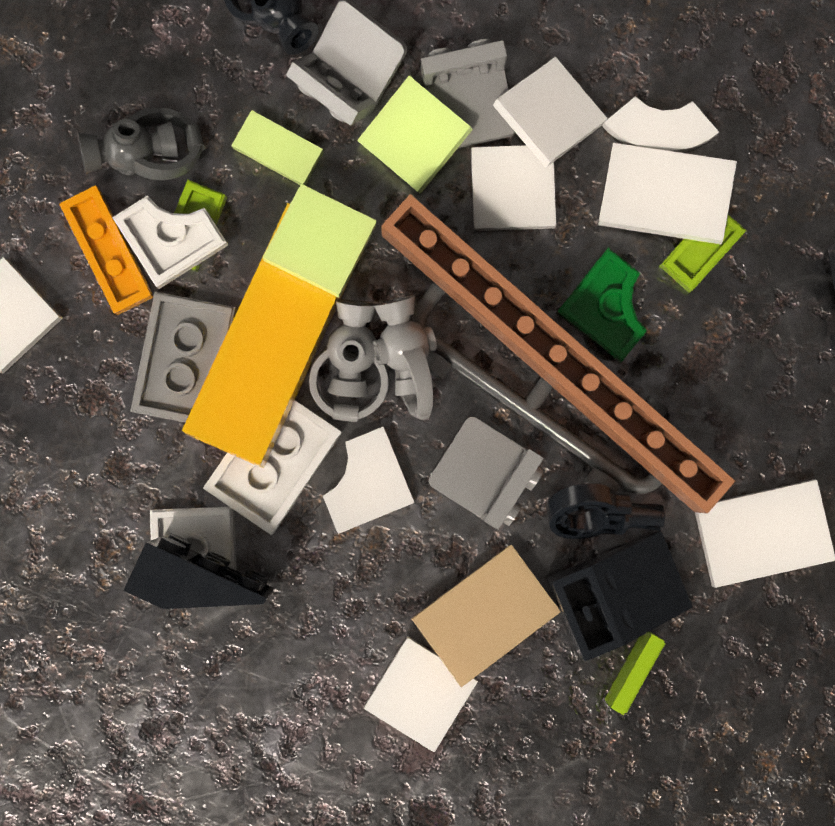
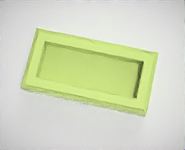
(277, 148)

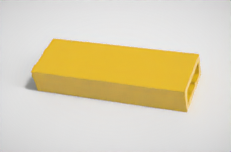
(261, 364)

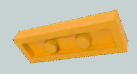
(106, 250)

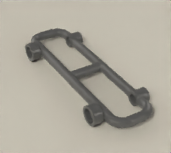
(603, 471)

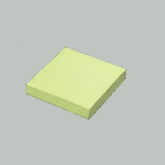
(415, 134)
(320, 240)

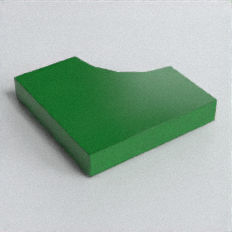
(604, 308)

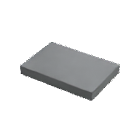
(178, 354)

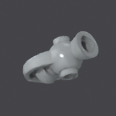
(405, 349)
(350, 364)

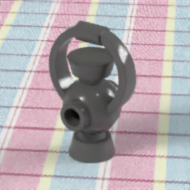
(131, 147)

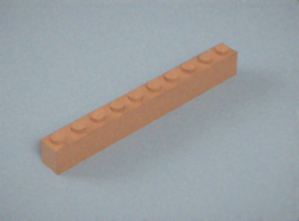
(556, 356)

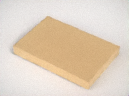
(485, 615)

